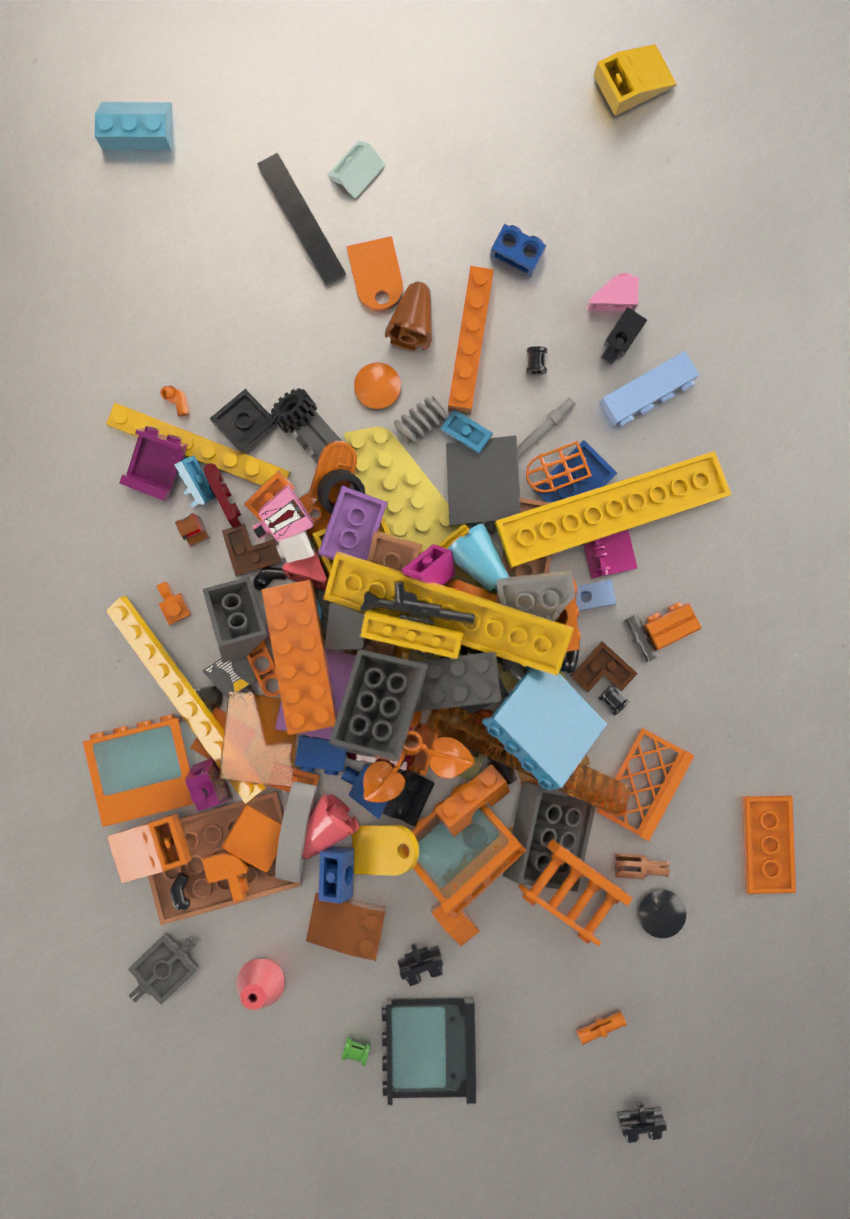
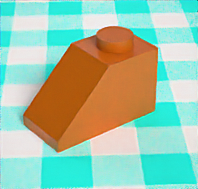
(459, 928)

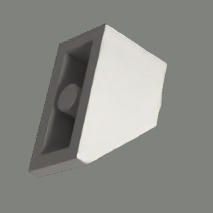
(296, 547)

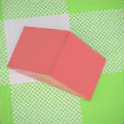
(307, 569)

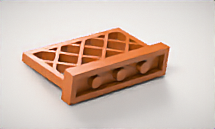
(666, 790)

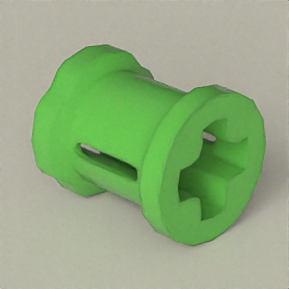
(356, 1051)

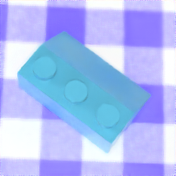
(134, 125)

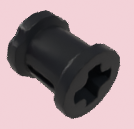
(536, 360)
(613, 699)

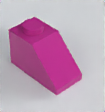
(432, 566)

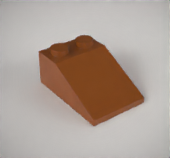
(347, 927)

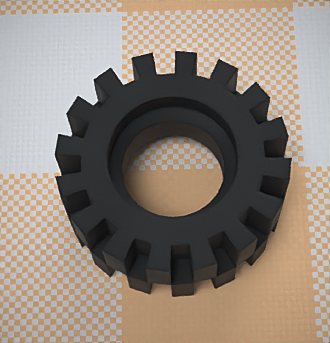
(293, 410)

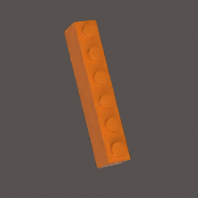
(470, 340)

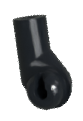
(266, 576)
(569, 664)

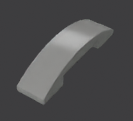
(294, 831)

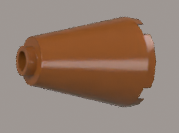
(412, 319)

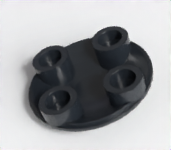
(662, 913)

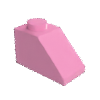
(616, 294)

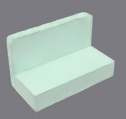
(357, 168)

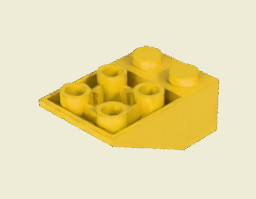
(633, 77)

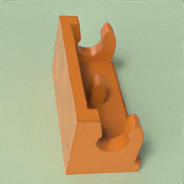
(422, 759)

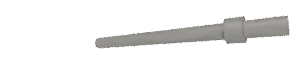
(554, 418)

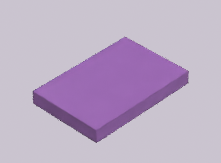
(352, 524)

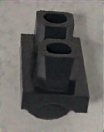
(420, 961)
(642, 1121)

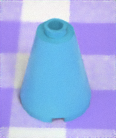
(479, 557)

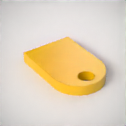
(380, 849)

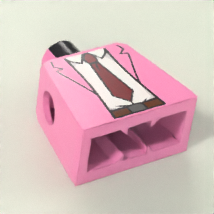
(283, 516)

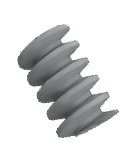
(420, 419)

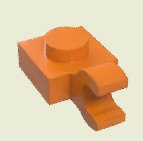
(173, 607)

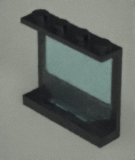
(429, 1048)

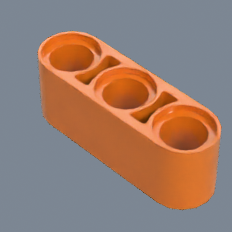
(263, 677)

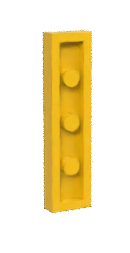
(411, 634)

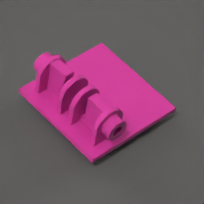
(610, 555)

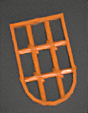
(567, 472)

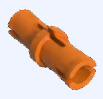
(601, 1027)

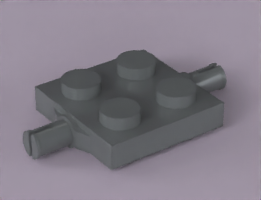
(163, 969)

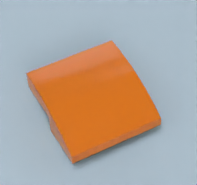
(254, 838)

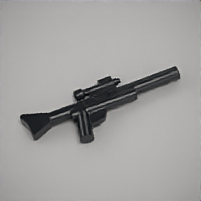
(408, 603)

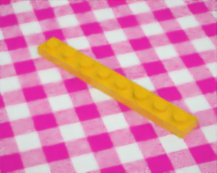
(203, 449)

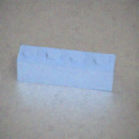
(649, 389)

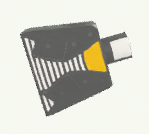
(232, 676)

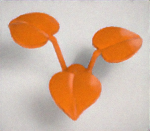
(447, 761)

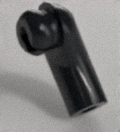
(176, 892)

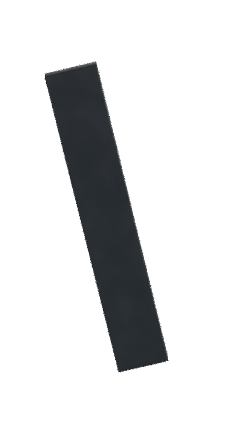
(301, 219)

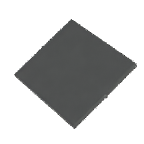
(483, 484)

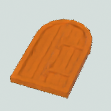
(333, 457)

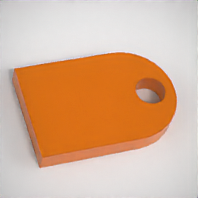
(376, 272)

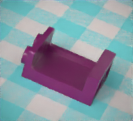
(153, 463)

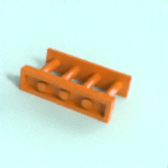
(578, 870)

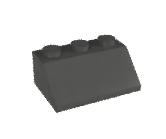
(235, 618)

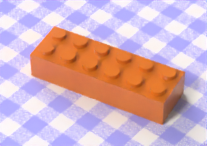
(300, 657)

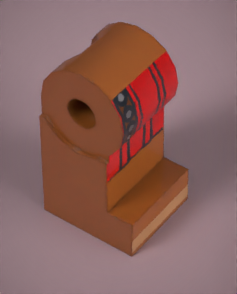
(192, 529)

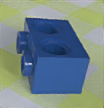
(514, 255)

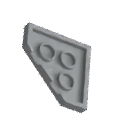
(538, 594)

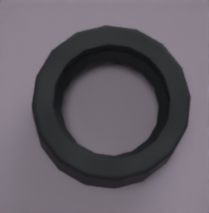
(332, 478)

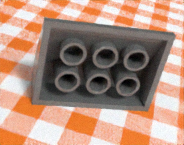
(378, 705)
(544, 817)

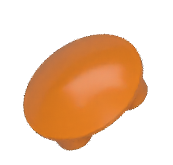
(377, 385)

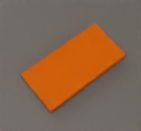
(769, 844)

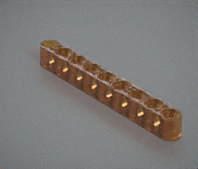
(583, 783)

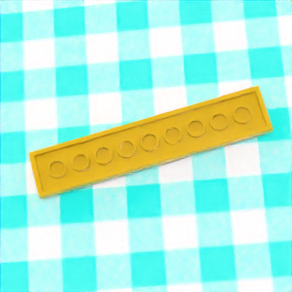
(612, 509)
(495, 628)

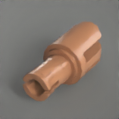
(638, 866)

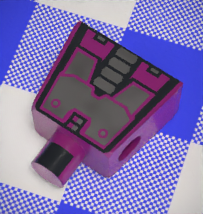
(205, 785)

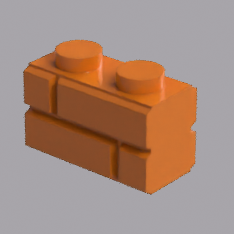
(672, 625)

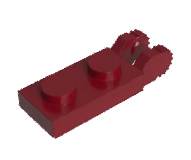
(222, 493)

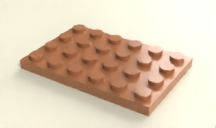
(205, 836)

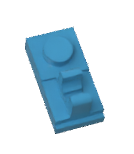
(466, 431)
(195, 479)

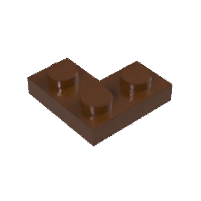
(246, 557)
(601, 663)

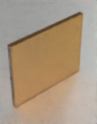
(252, 744)

